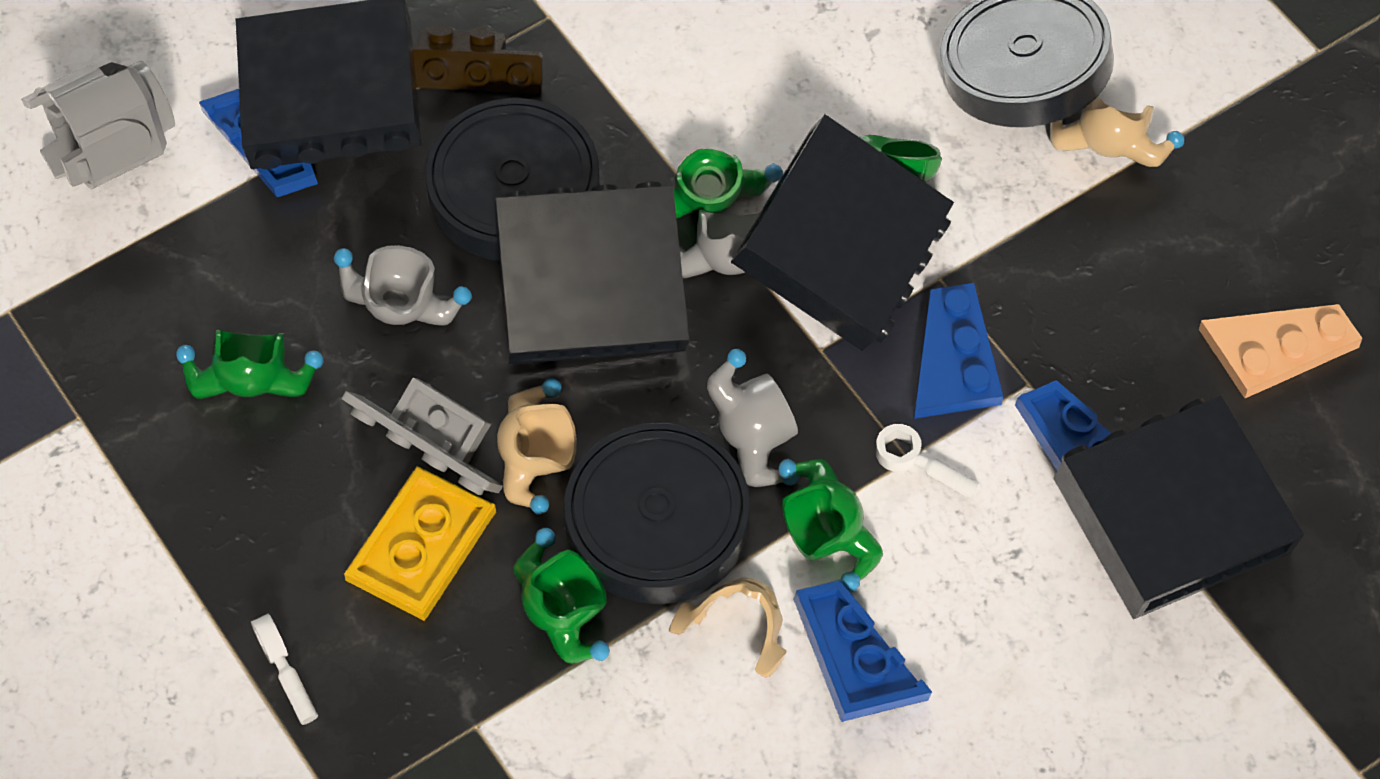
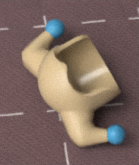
(1114, 134)
(535, 443)

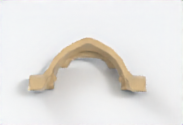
(771, 653)

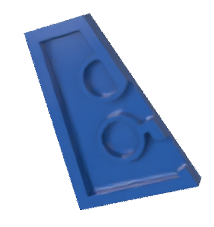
(225, 115)
(956, 356)
(1059, 420)
(853, 657)

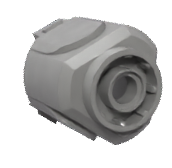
(103, 121)

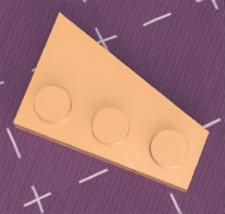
(1279, 344)

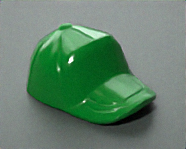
(913, 155)

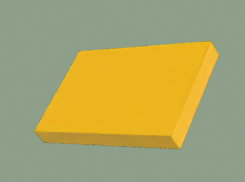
(420, 543)

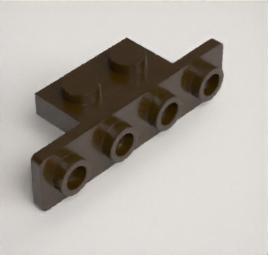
(474, 62)

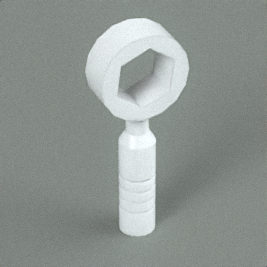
(932, 467)
(276, 652)

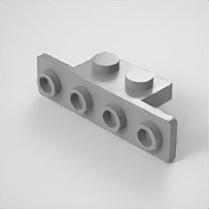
(434, 425)

